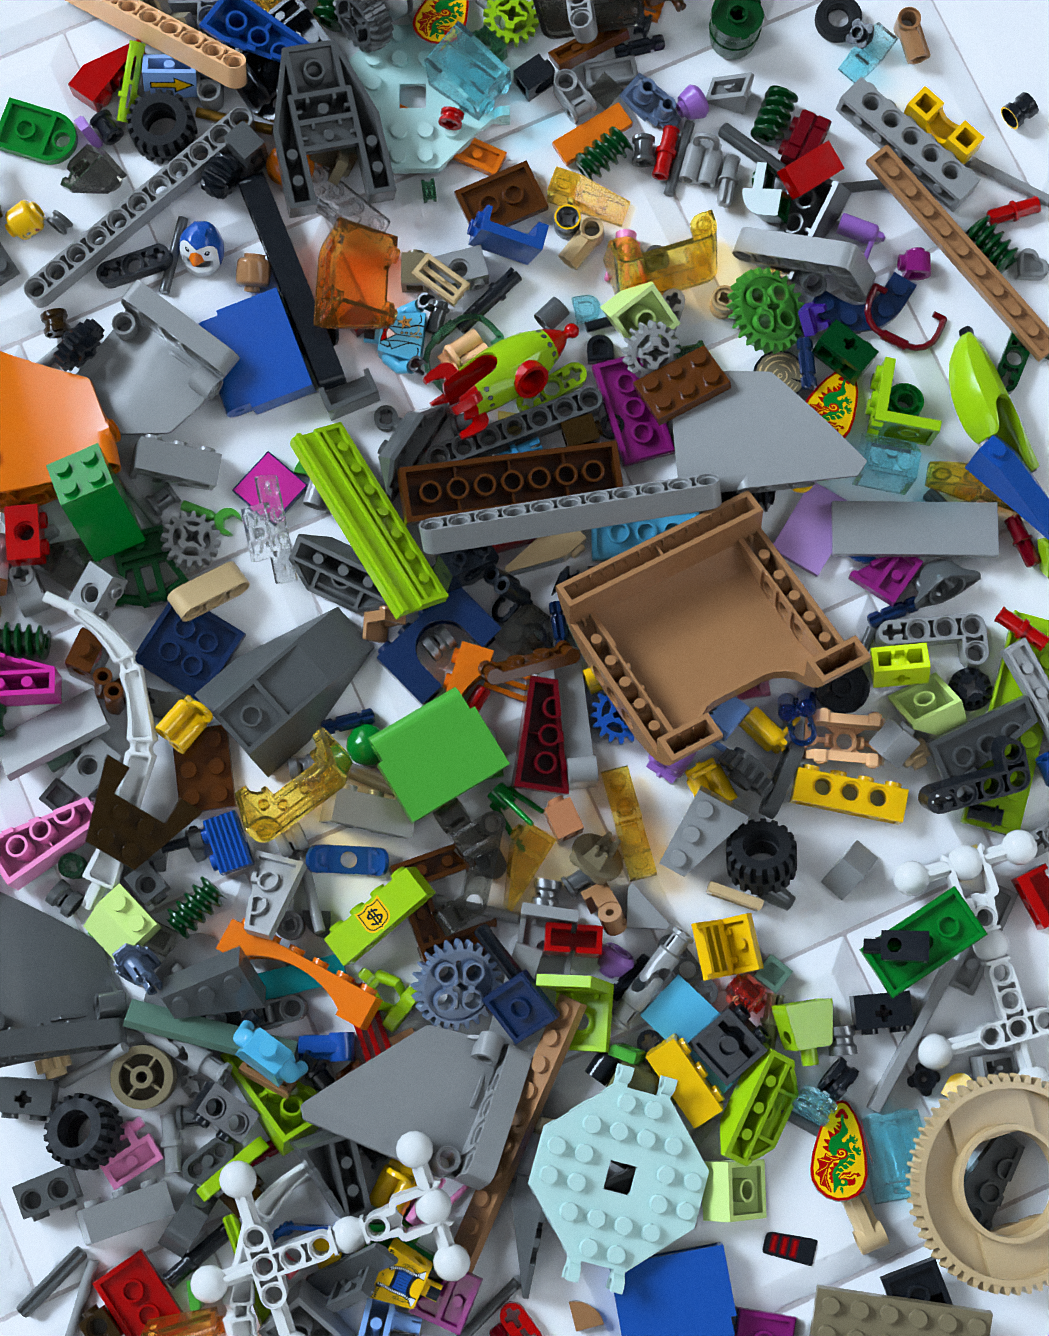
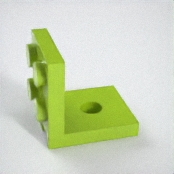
(895, 424)
(599, 1000)

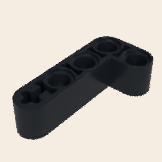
(975, 780)

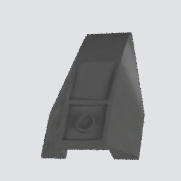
(286, 687)

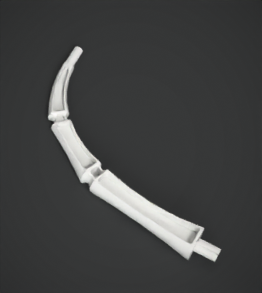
(141, 734)
(241, 1296)

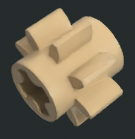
(918, 757)
(53, 1067)

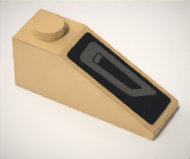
(547, 552)

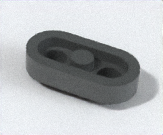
(208, 1159)

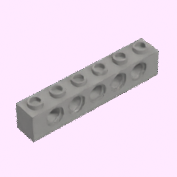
(873, 125)

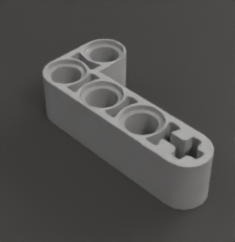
(930, 634)

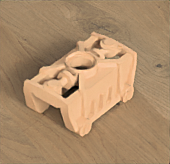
(849, 725)

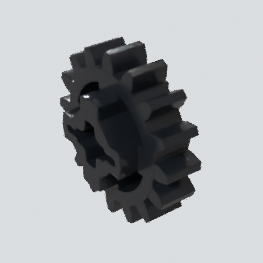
(78, 344)

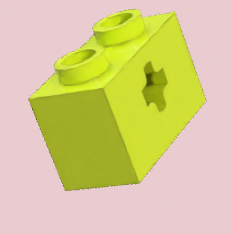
(900, 665)

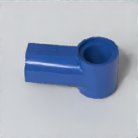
(335, 1046)

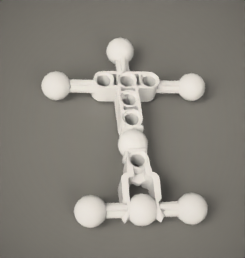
(966, 864)
(346, 1236)

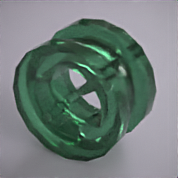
(429, 190)

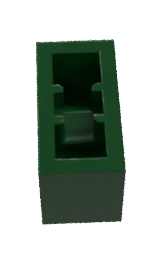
(844, 352)

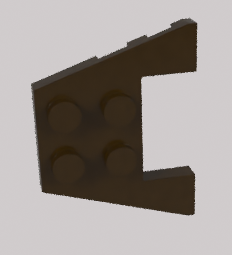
(127, 830)

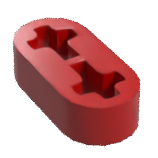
(523, 1317)

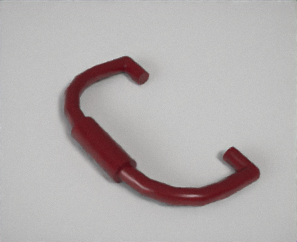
(894, 339)

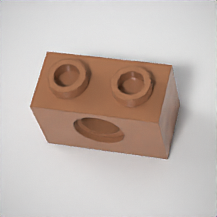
(563, 818)

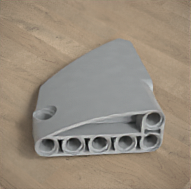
(761, 438)

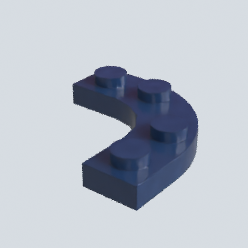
(883, 310)

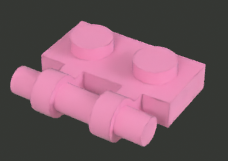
(135, 1158)

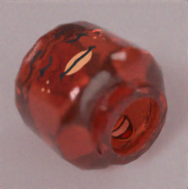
(746, 991)

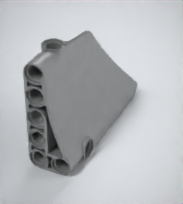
(435, 1083)

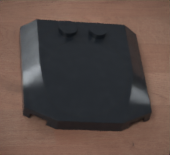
(263, 73)

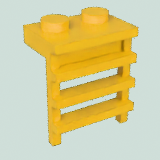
(727, 946)

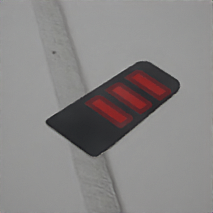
(790, 1247)

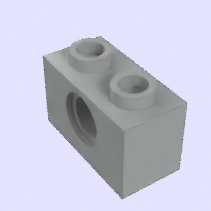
(469, 260)
(101, 582)
(75, 773)

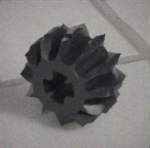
(220, 175)

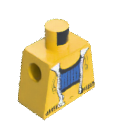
(406, 1279)

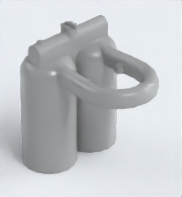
(702, 161)

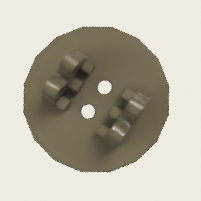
(597, 857)

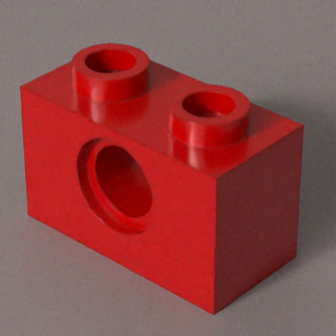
(18, 521)

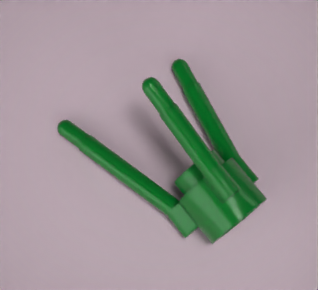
(504, 798)

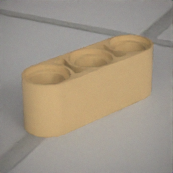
(208, 591)

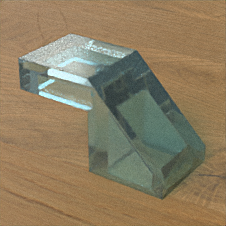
(863, 61)

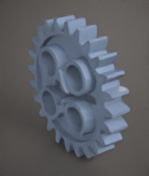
(431, 986)

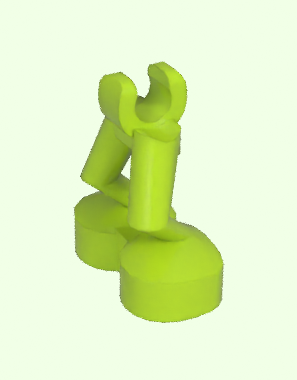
(396, 1013)

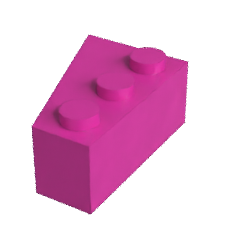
(28, 682)

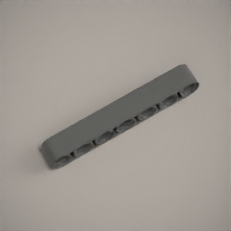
(524, 420)

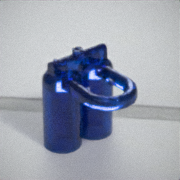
(791, 707)

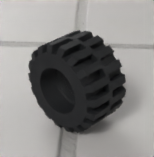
(156, 107)
(761, 838)
(65, 1125)

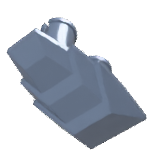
(650, 102)
(138, 966)

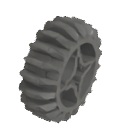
(365, 23)

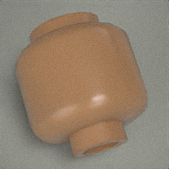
(253, 272)

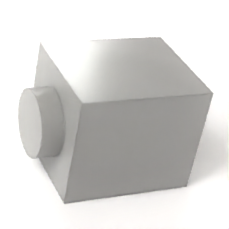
(895, 742)

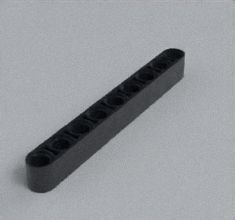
(291, 280)

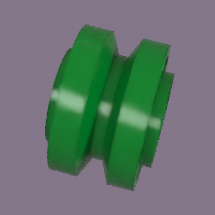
(909, 395)

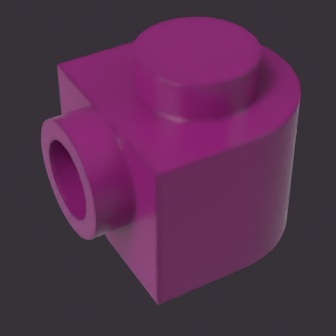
(915, 264)

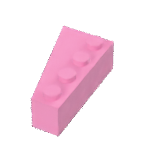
(42, 841)

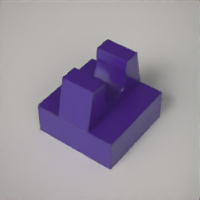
(810, 318)

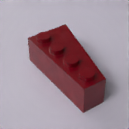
(540, 744)

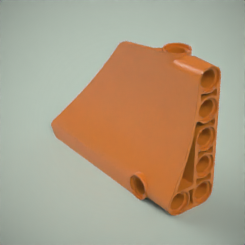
(43, 420)

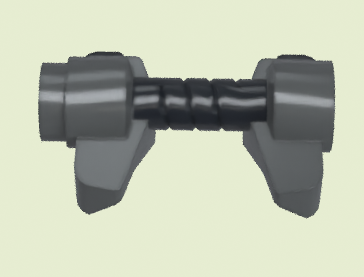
(192, 840)

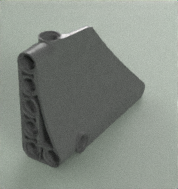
(53, 989)

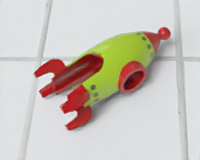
(500, 374)

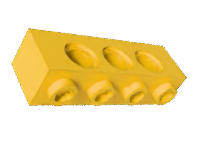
(893, 794)

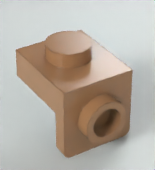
(377, 623)

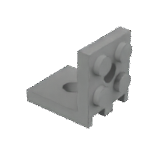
(532, 933)

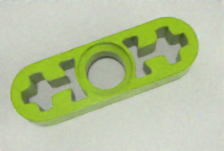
(572, 385)
(248, 1154)

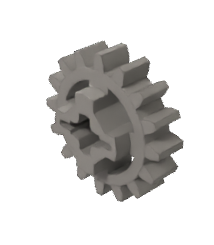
(644, 341)
(196, 550)

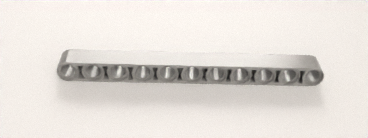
(126, 211)
(570, 513)

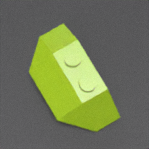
(753, 1113)

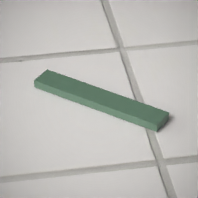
(191, 1030)

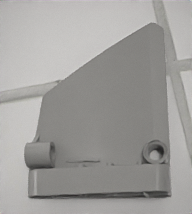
(158, 367)

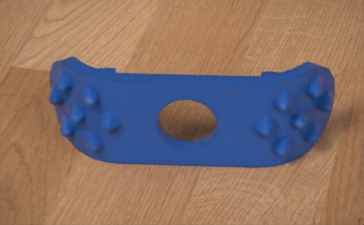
(327, 859)
(288, 1228)

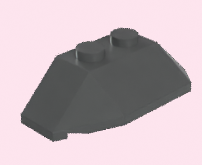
(409, 443)
(334, 573)

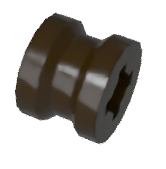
(55, 322)

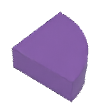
(88, 132)

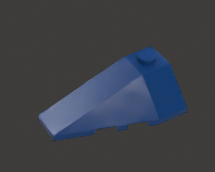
(249, 28)
(1012, 481)

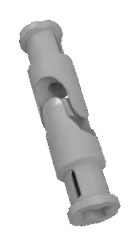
(664, 962)
(197, 1058)

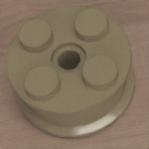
(160, 1079)

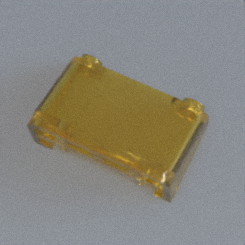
(670, 266)
(270, 814)

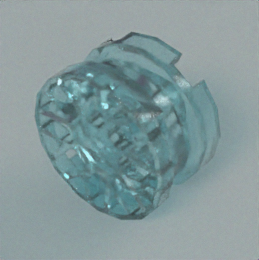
(814, 1105)

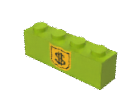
(379, 915)

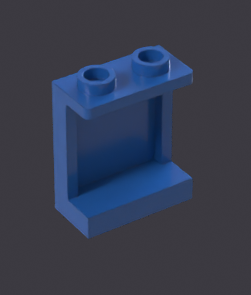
(505, 240)

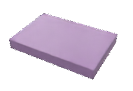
(808, 531)

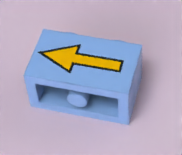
(165, 73)

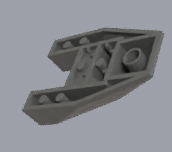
(326, 110)

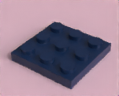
(188, 651)

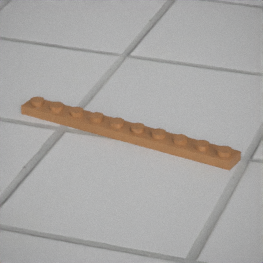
(961, 251)
(536, 1089)

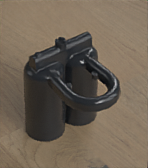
(508, 588)

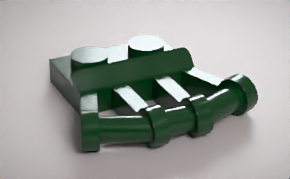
(144, 555)

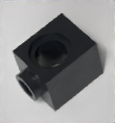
(534, 77)

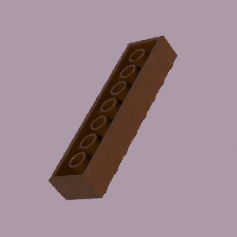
(506, 479)

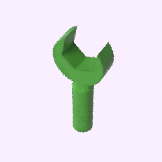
(218, 518)

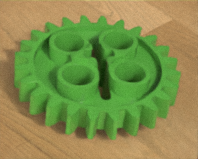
(766, 310)

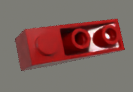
(100, 78)

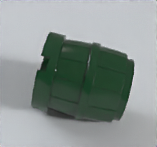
(735, 27)

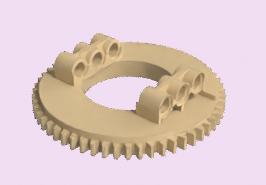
(1014, 1253)

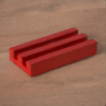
(362, 1041)

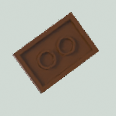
(510, 192)
(682, 385)
(206, 771)

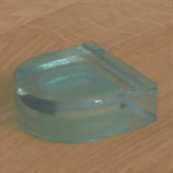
(585, 308)

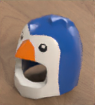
(201, 243)

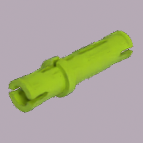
(136, 49)

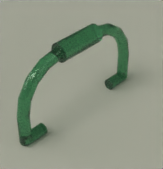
(448, 328)

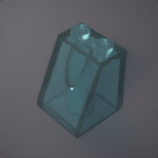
(467, 72)
(890, 464)
(887, 1149)

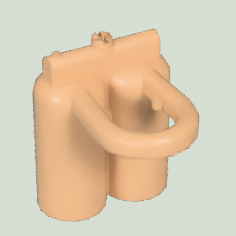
(463, 349)

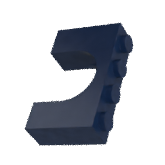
(401, 655)

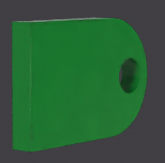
(34, 131)

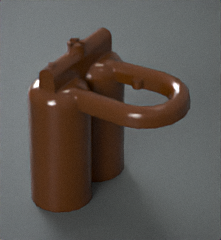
(109, 690)

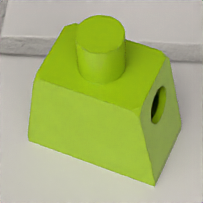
(805, 1027)

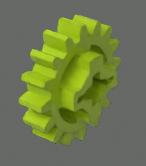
(499, 15)

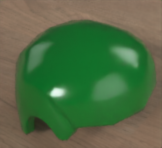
(359, 746)

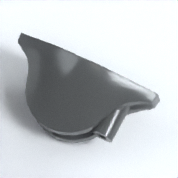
(942, 581)

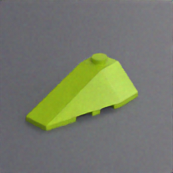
(278, 1116)

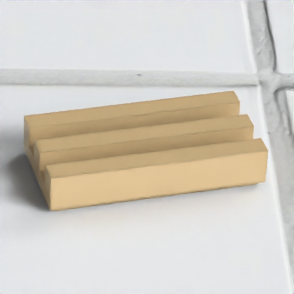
(458, 293)
(734, 896)

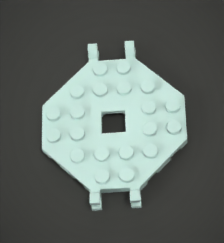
(413, 134)
(573, 1167)

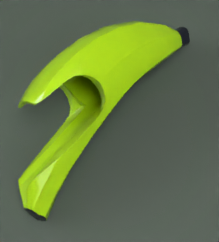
(983, 399)

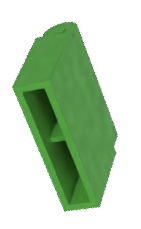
(436, 754)

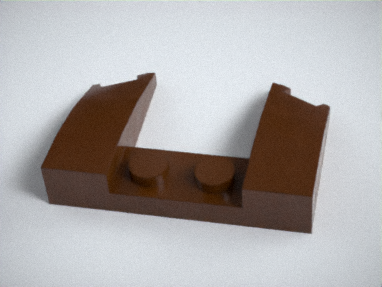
(426, 931)

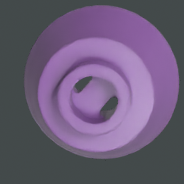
(692, 103)
(614, 960)

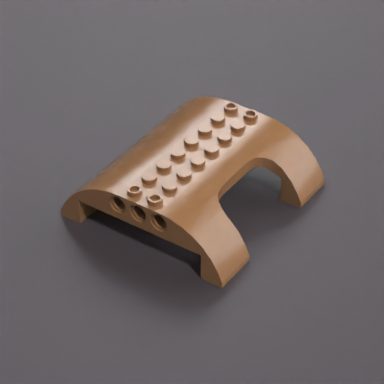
(697, 624)

